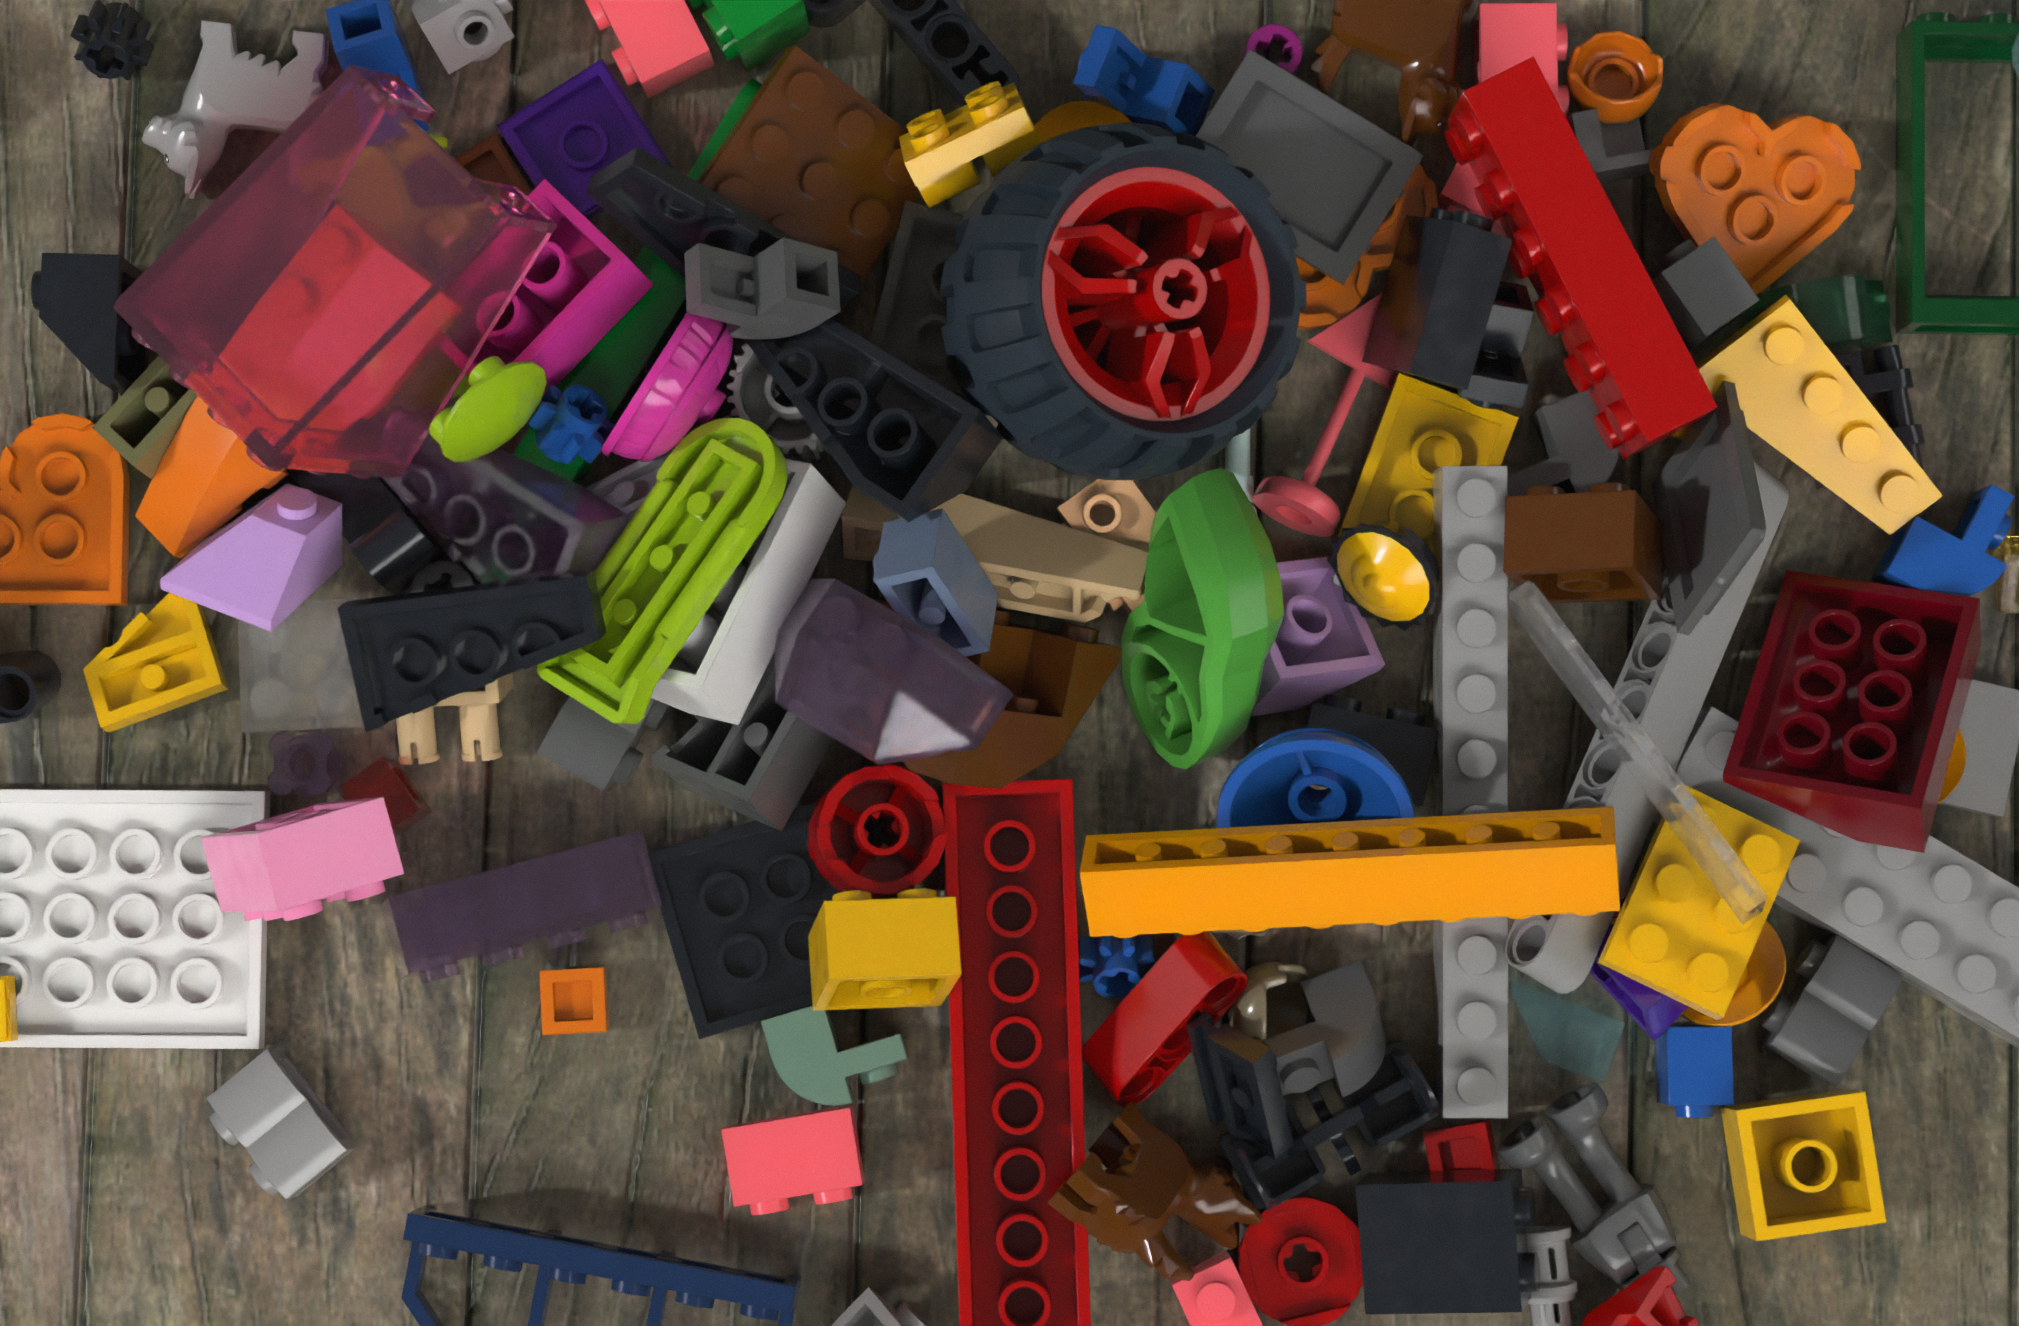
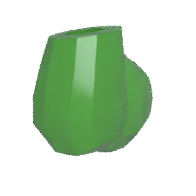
(1204, 623)

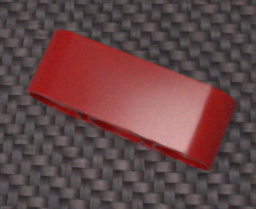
(1149, 1030)

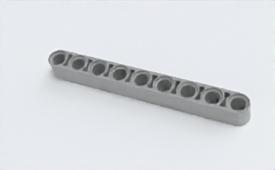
(1664, 691)

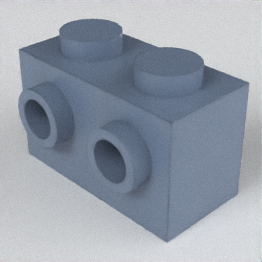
(936, 581)

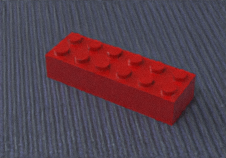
(1577, 260)

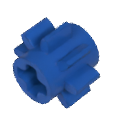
(571, 424)
(1115, 962)

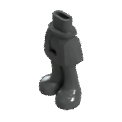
(1629, 1229)

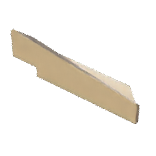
(1027, 558)

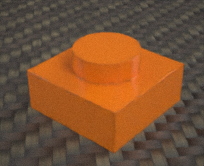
(574, 1001)

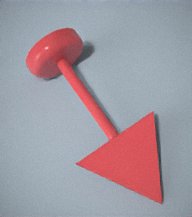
(1299, 502)

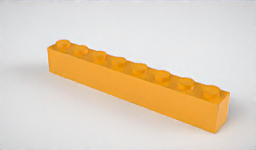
(1352, 872)

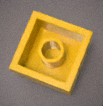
(884, 951)
(1803, 1164)

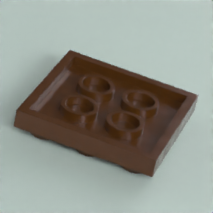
(816, 163)

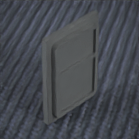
(1317, 158)
(1709, 510)

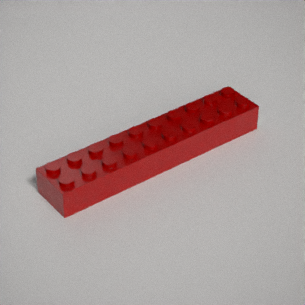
(1016, 1053)

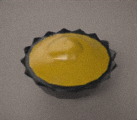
(1386, 573)

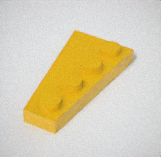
(1818, 416)

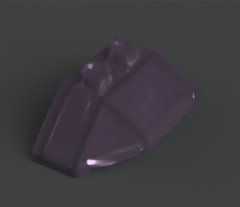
(879, 678)

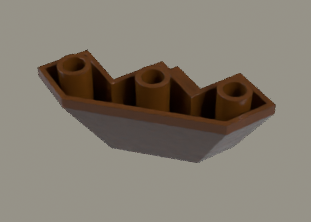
(1052, 688)

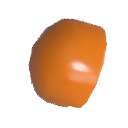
(1615, 76)

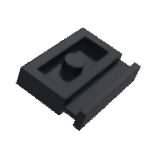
(1241, 1085)

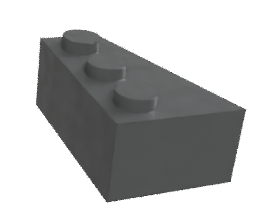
(751, 765)

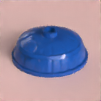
(1275, 780)

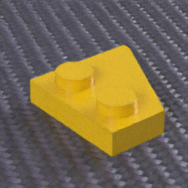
(155, 665)

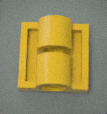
(942, 146)

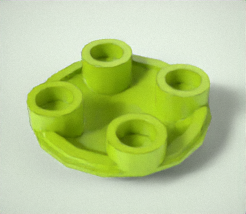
(490, 410)

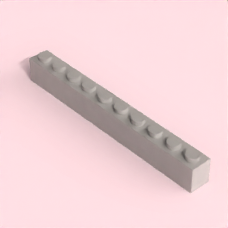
(1470, 779)

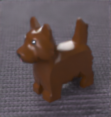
(1409, 36)
(1144, 1185)

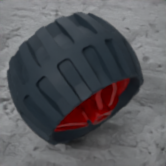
(1191, 328)

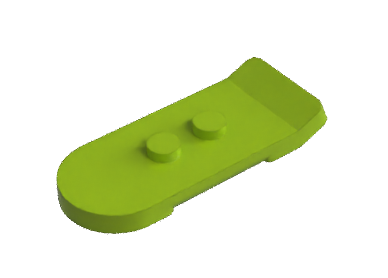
(673, 564)

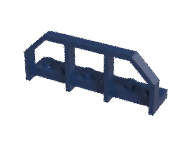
(573, 1258)

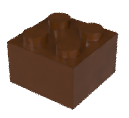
(1584, 544)

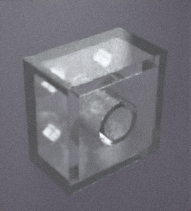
(298, 674)

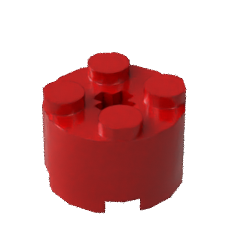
(912, 825)

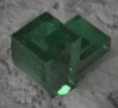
(1839, 309)

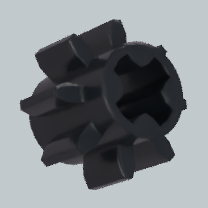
(112, 40)

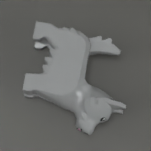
(235, 93)

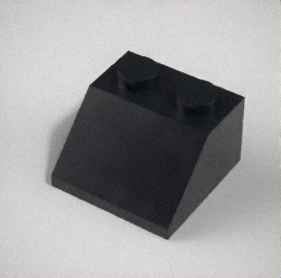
(77, 305)

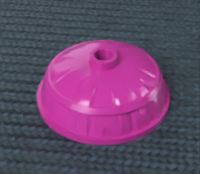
(675, 391)

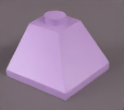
(264, 558)
(1319, 642)

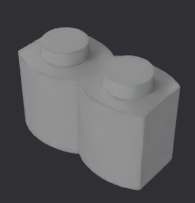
(279, 1124)

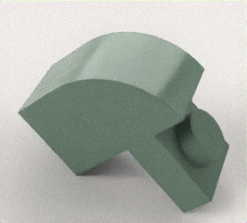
(811, 1060)

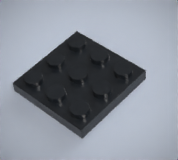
(742, 920)

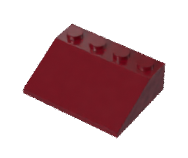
(1857, 705)

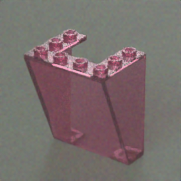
(339, 284)

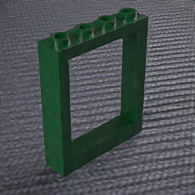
(1939, 39)

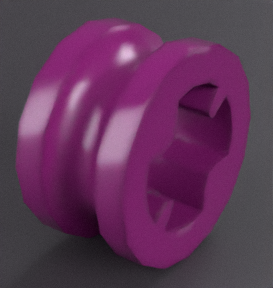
(1278, 33)

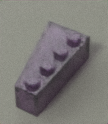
(521, 905)

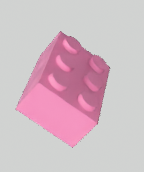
(302, 857)

